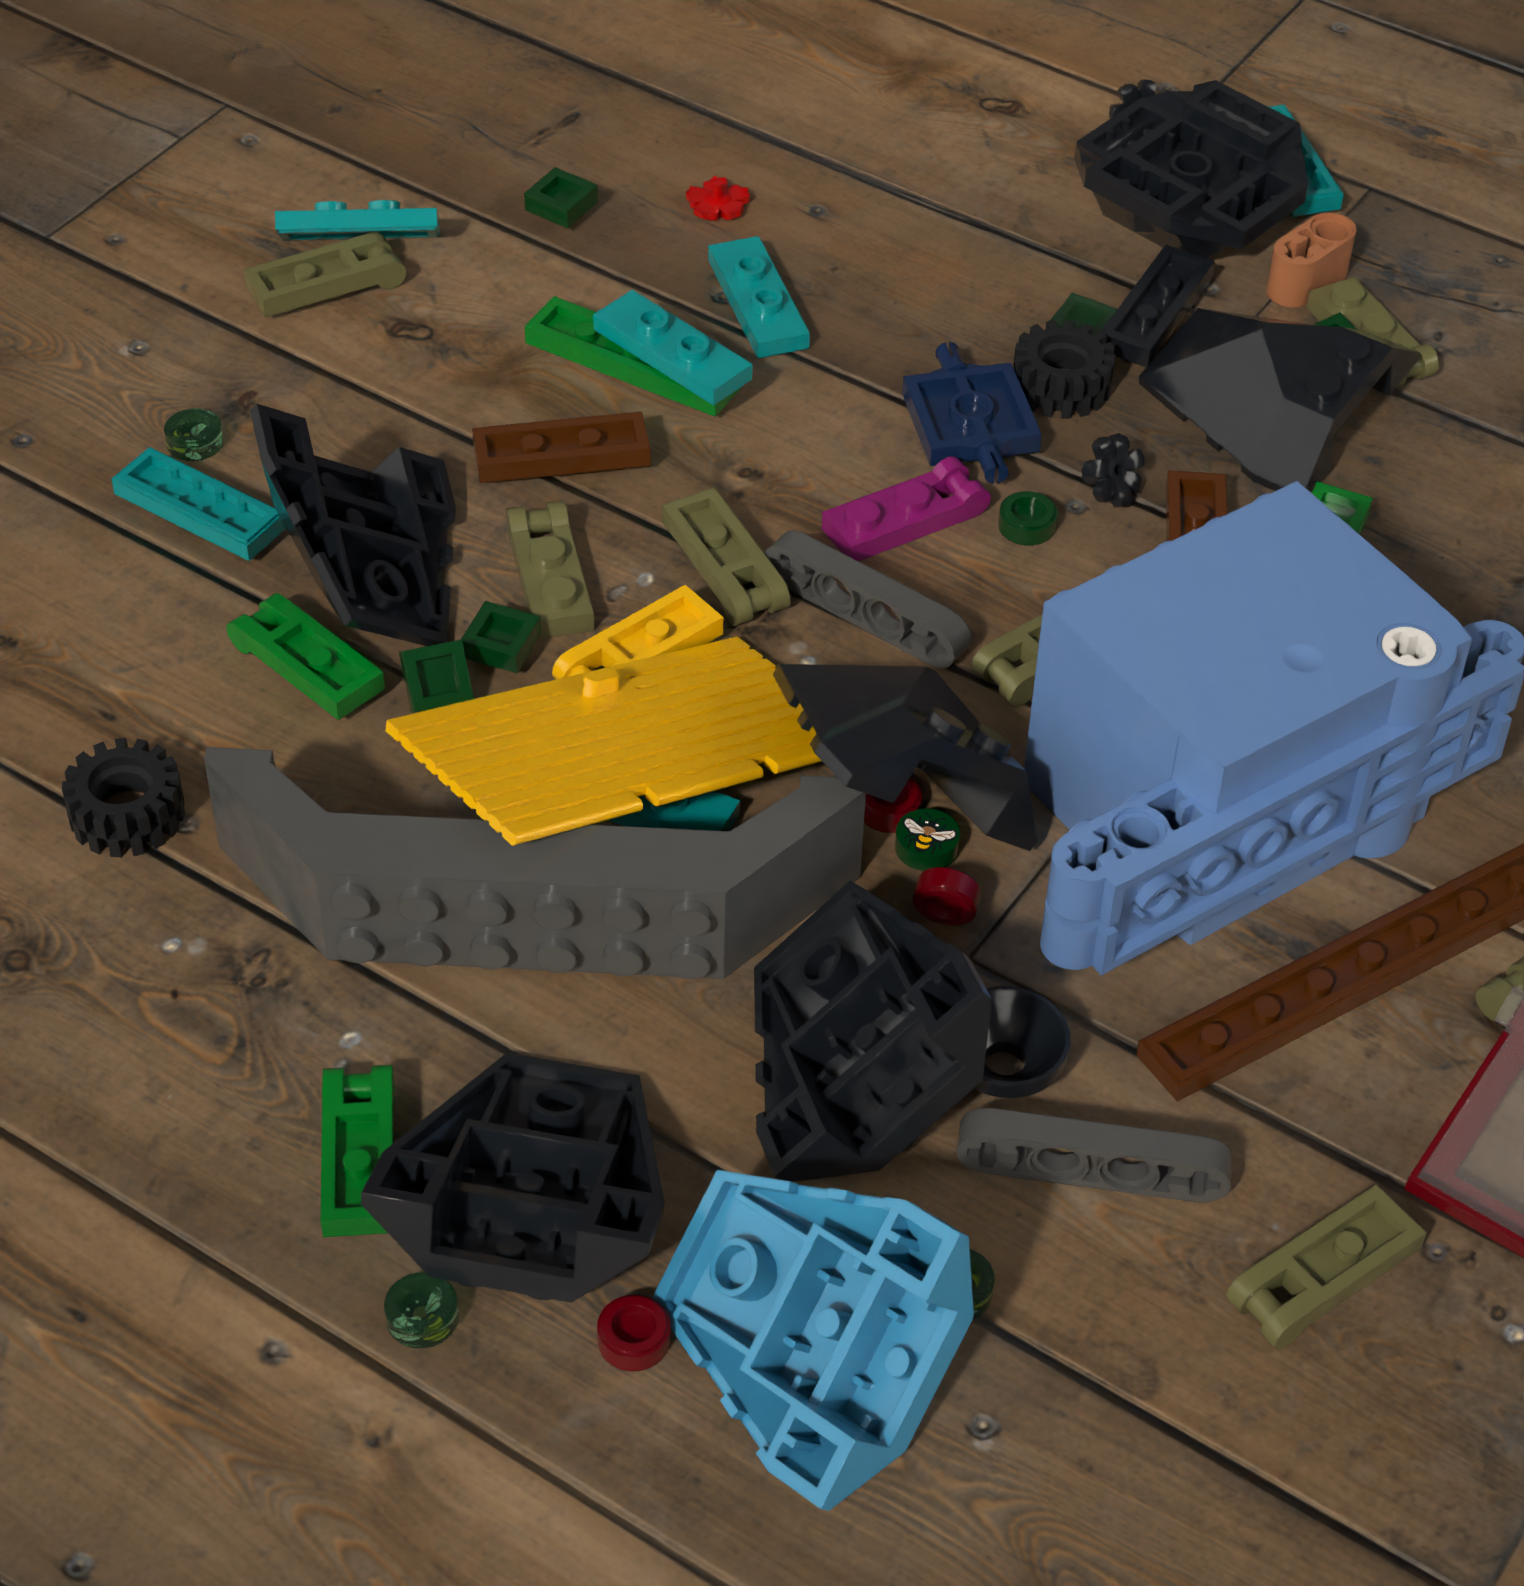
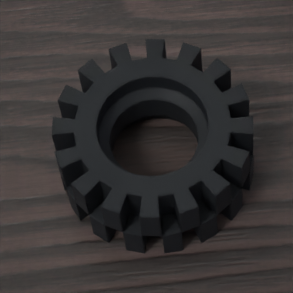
(1054, 389)
(130, 822)

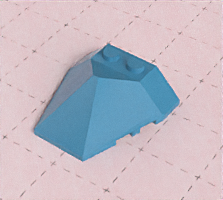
(819, 1321)

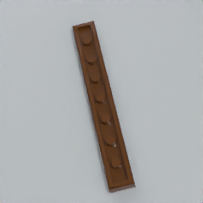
(1336, 977)

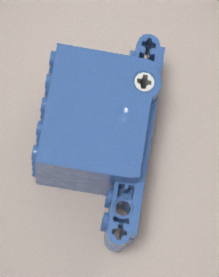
(1246, 723)

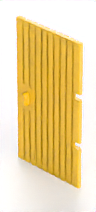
(604, 737)

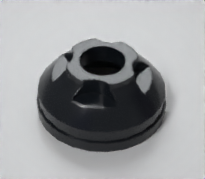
(1032, 1031)

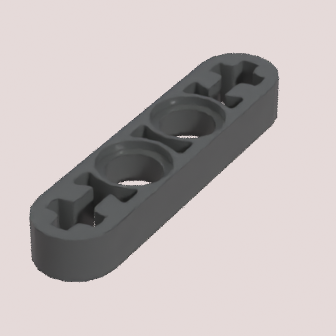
(924, 627)
(1171, 1164)

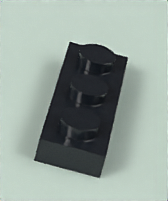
(1157, 304)

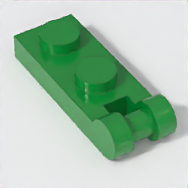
(307, 655)
(352, 1144)

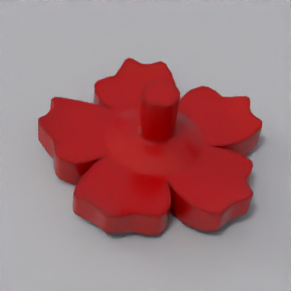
(717, 199)

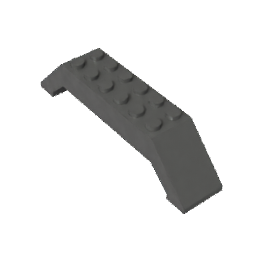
(553, 904)

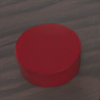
(884, 815)
(947, 896)
(633, 1332)

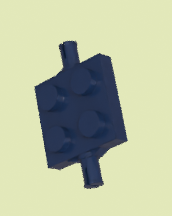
(971, 413)

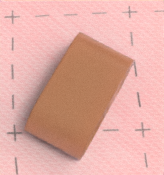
(1310, 258)

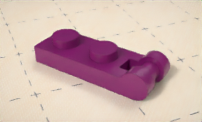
(906, 511)

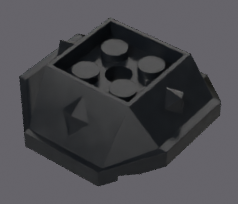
(1195, 168)

